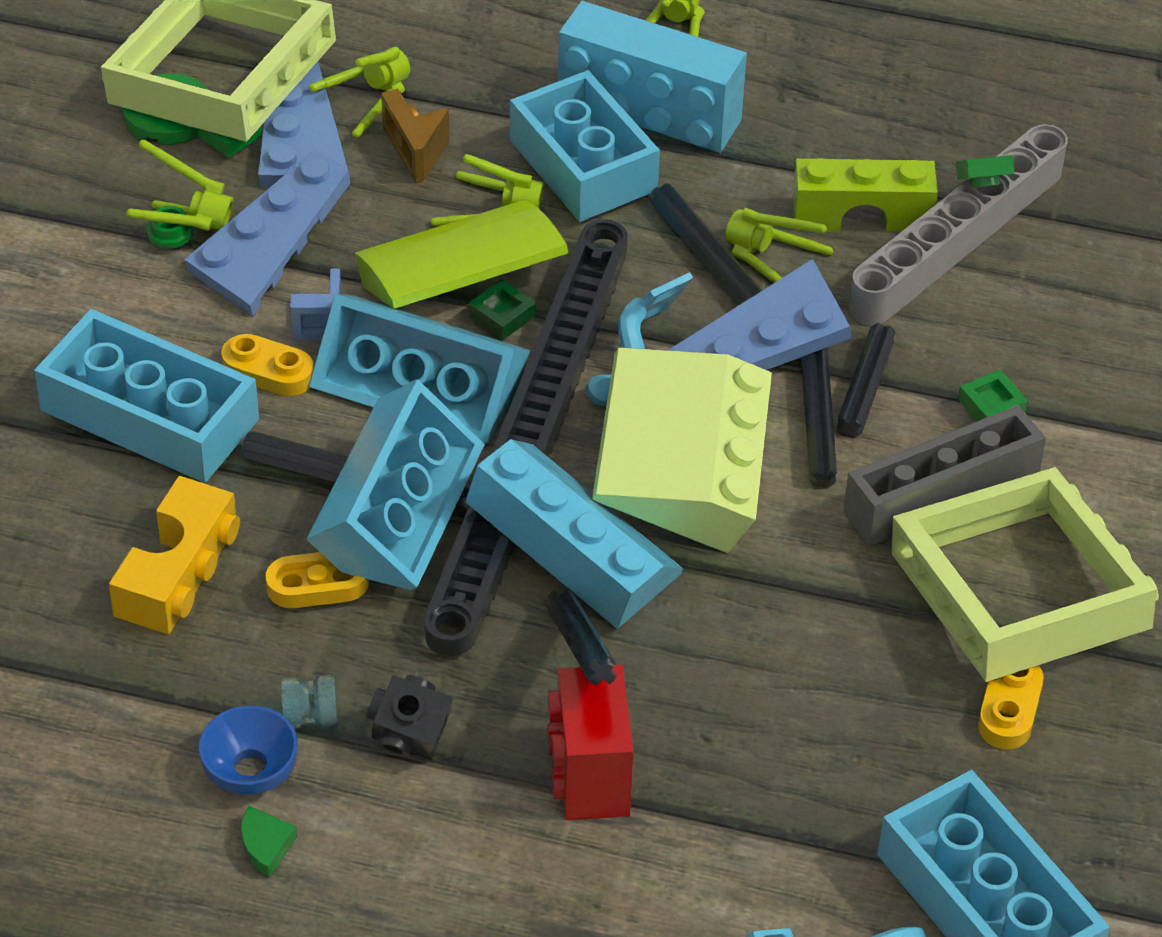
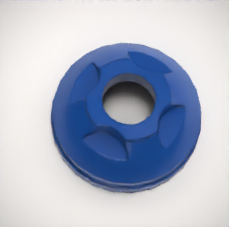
(245, 734)

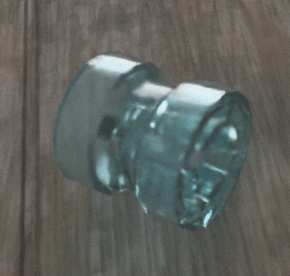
(296, 701)

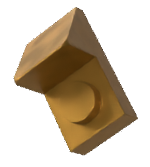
(415, 137)

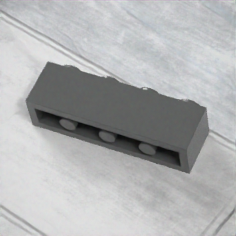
(942, 469)

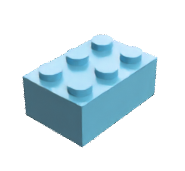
(584, 145)

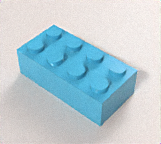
(658, 74)
(147, 395)
(981, 868)

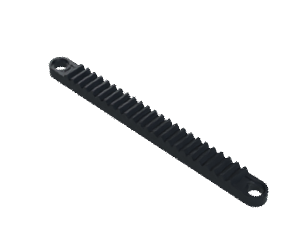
(533, 418)

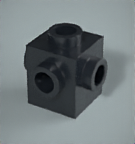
(409, 716)

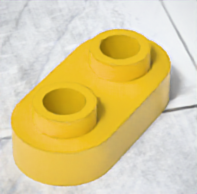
(272, 364)
(311, 581)
(1013, 698)

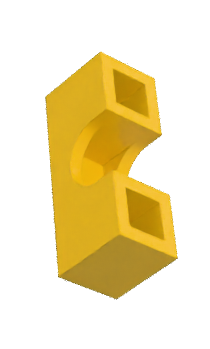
(162, 586)

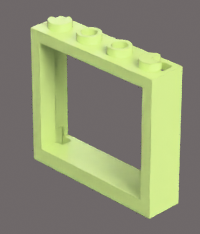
(306, 37)
(1039, 638)

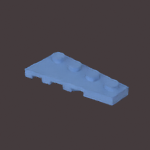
(297, 129)
(260, 240)
(777, 323)

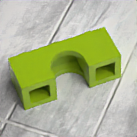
(833, 186)

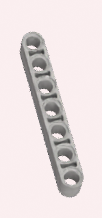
(954, 228)

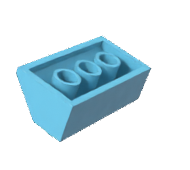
(380, 348)
(397, 489)
(569, 532)

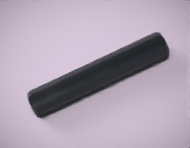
(866, 380)

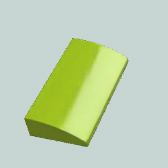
(459, 254)

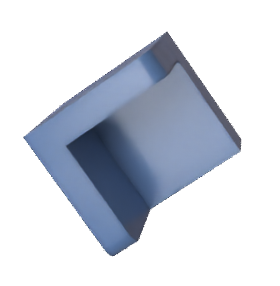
(312, 311)

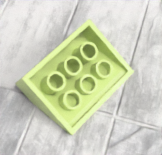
(684, 442)

